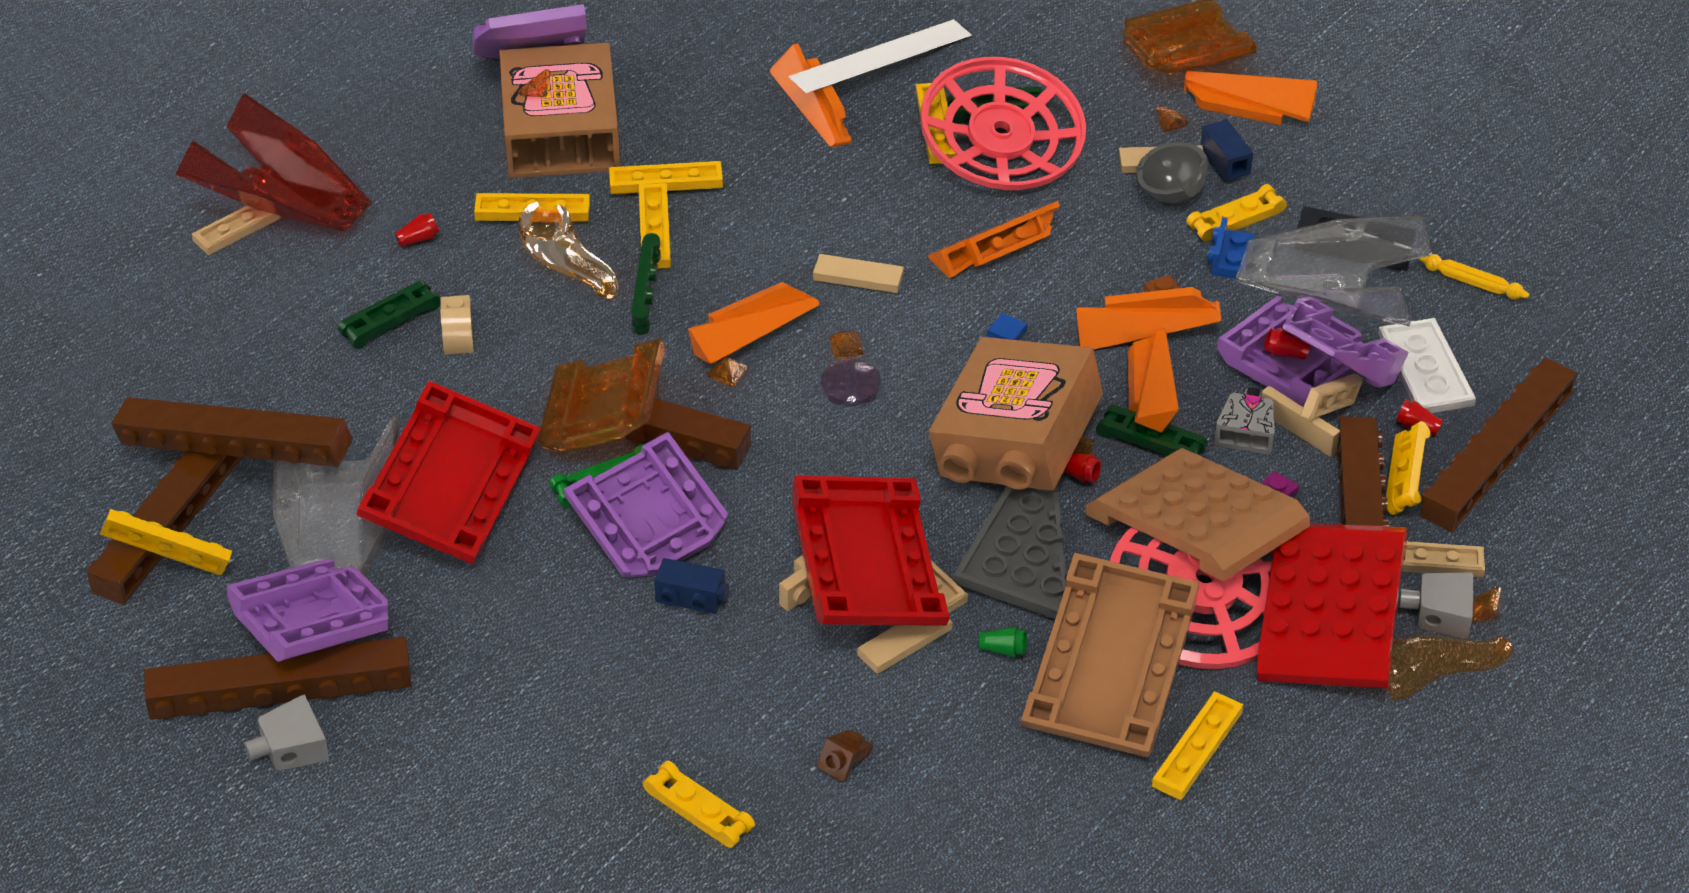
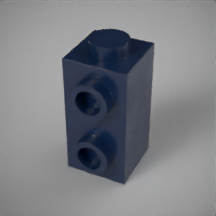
(1226, 150)
(690, 586)

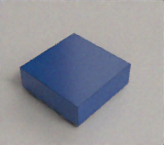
(1007, 328)

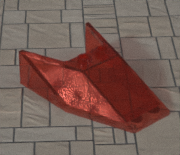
(294, 176)

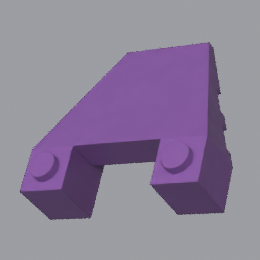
(1376, 360)

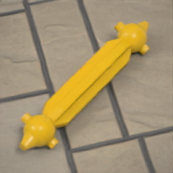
(1474, 277)

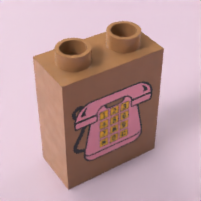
(571, 126)
(1016, 413)

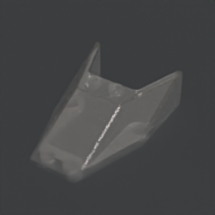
(1334, 263)
(319, 508)

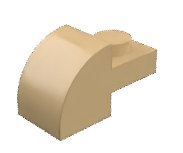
(456, 324)
(796, 587)

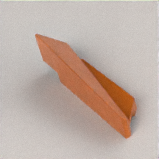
(1253, 96)
(819, 106)
(995, 241)
(1143, 314)
(748, 320)
(1152, 382)

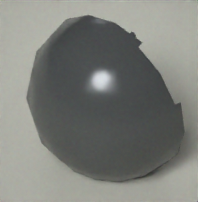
(1173, 172)

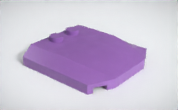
(531, 29)
(1290, 376)
(649, 509)
(308, 608)

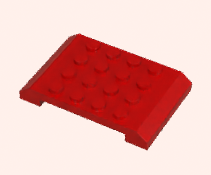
(450, 472)
(866, 551)
(1333, 606)

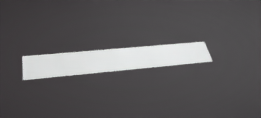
(879, 56)

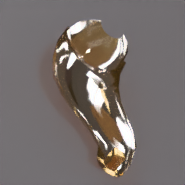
(554, 244)
(1427, 657)

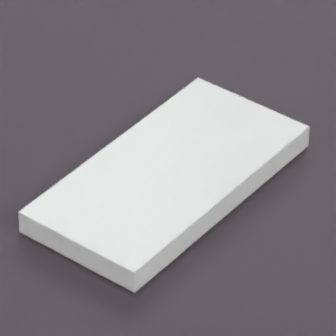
(1430, 369)

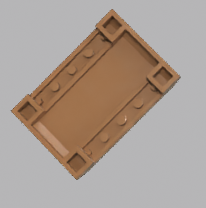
(1203, 511)
(1112, 655)

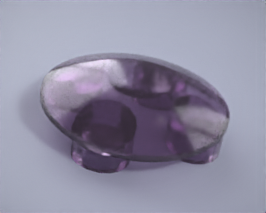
(850, 381)

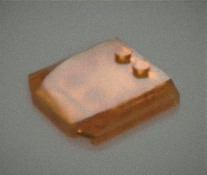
(1186, 38)
(601, 400)

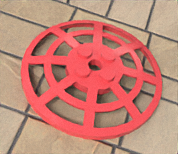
(1003, 115)
(1211, 599)

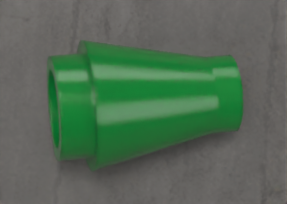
(1004, 641)

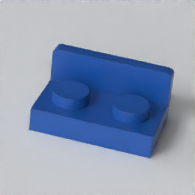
(1228, 251)

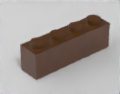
(697, 433)

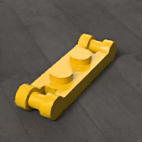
(1239, 212)
(1406, 468)
(698, 805)

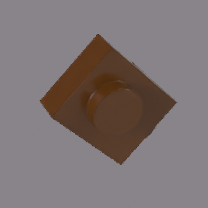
(841, 752)

